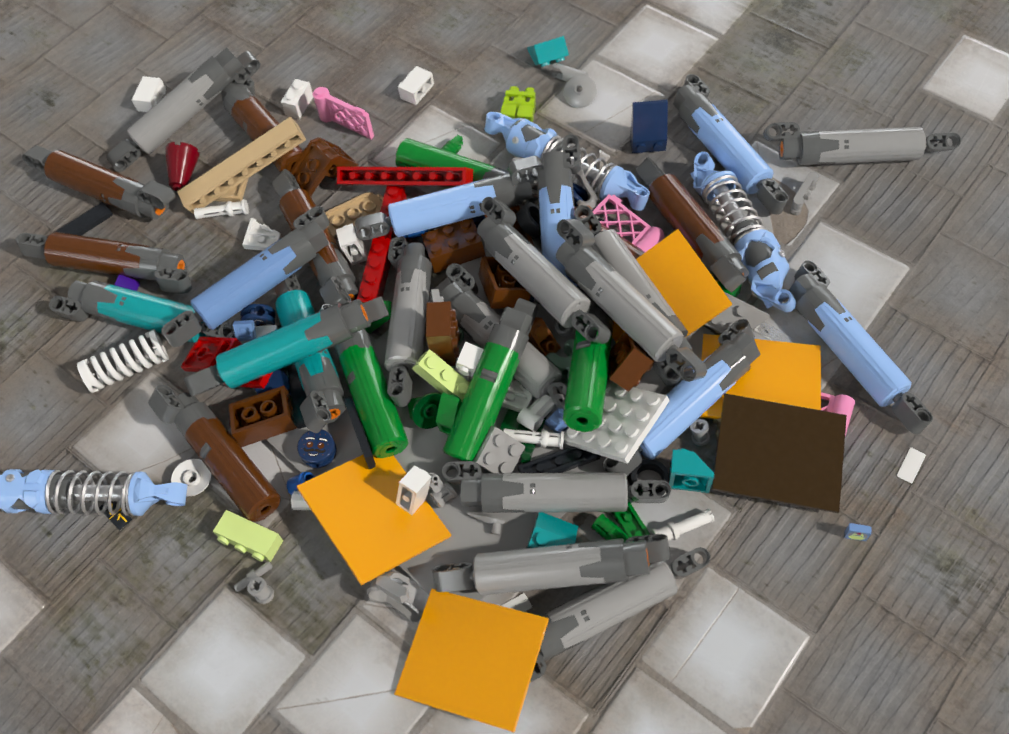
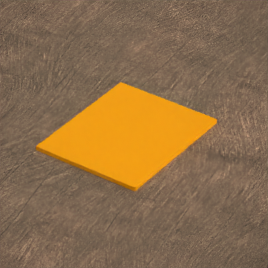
(682, 283)
(781, 374)
(363, 518)
(472, 659)

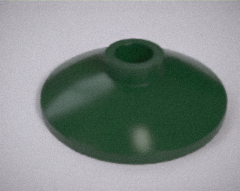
(425, 417)

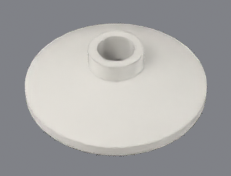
(192, 469)

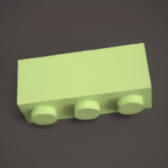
(440, 375)
(247, 536)

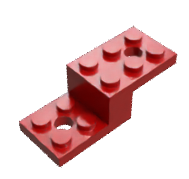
(204, 355)

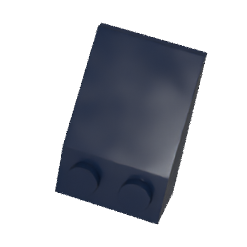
(649, 126)

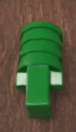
(454, 145)
(608, 529)

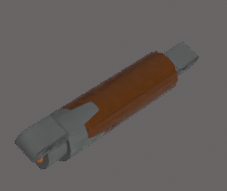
(101, 183)
(695, 225)
(109, 258)
(329, 266)

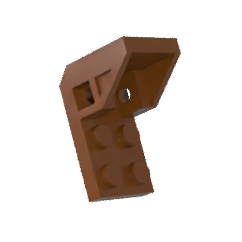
(318, 160)

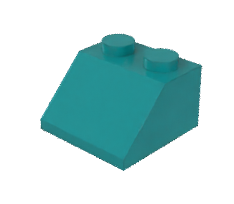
(549, 50)
(689, 472)
(551, 532)

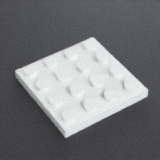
(624, 423)

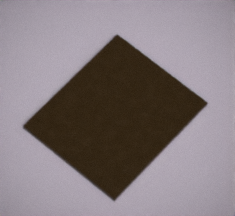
(780, 453)

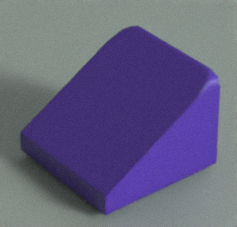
(125, 282)

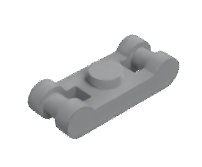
(804, 192)

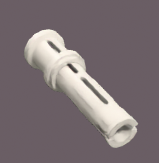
(229, 209)
(543, 438)
(674, 530)

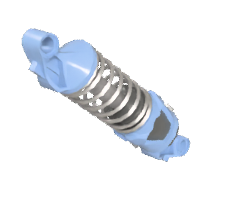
(528, 139)
(754, 242)
(55, 492)

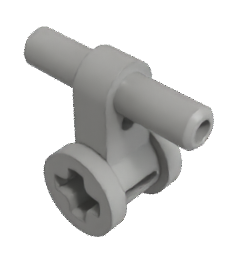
(700, 432)
(441, 491)
(256, 585)

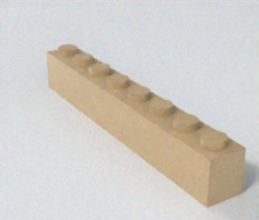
(242, 165)

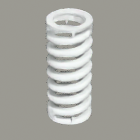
(94, 384)

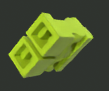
(519, 103)

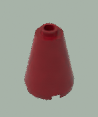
(180, 163)

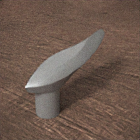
(487, 518)

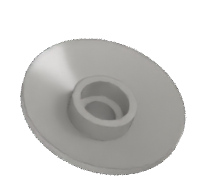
(584, 97)

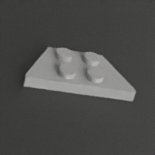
(737, 311)

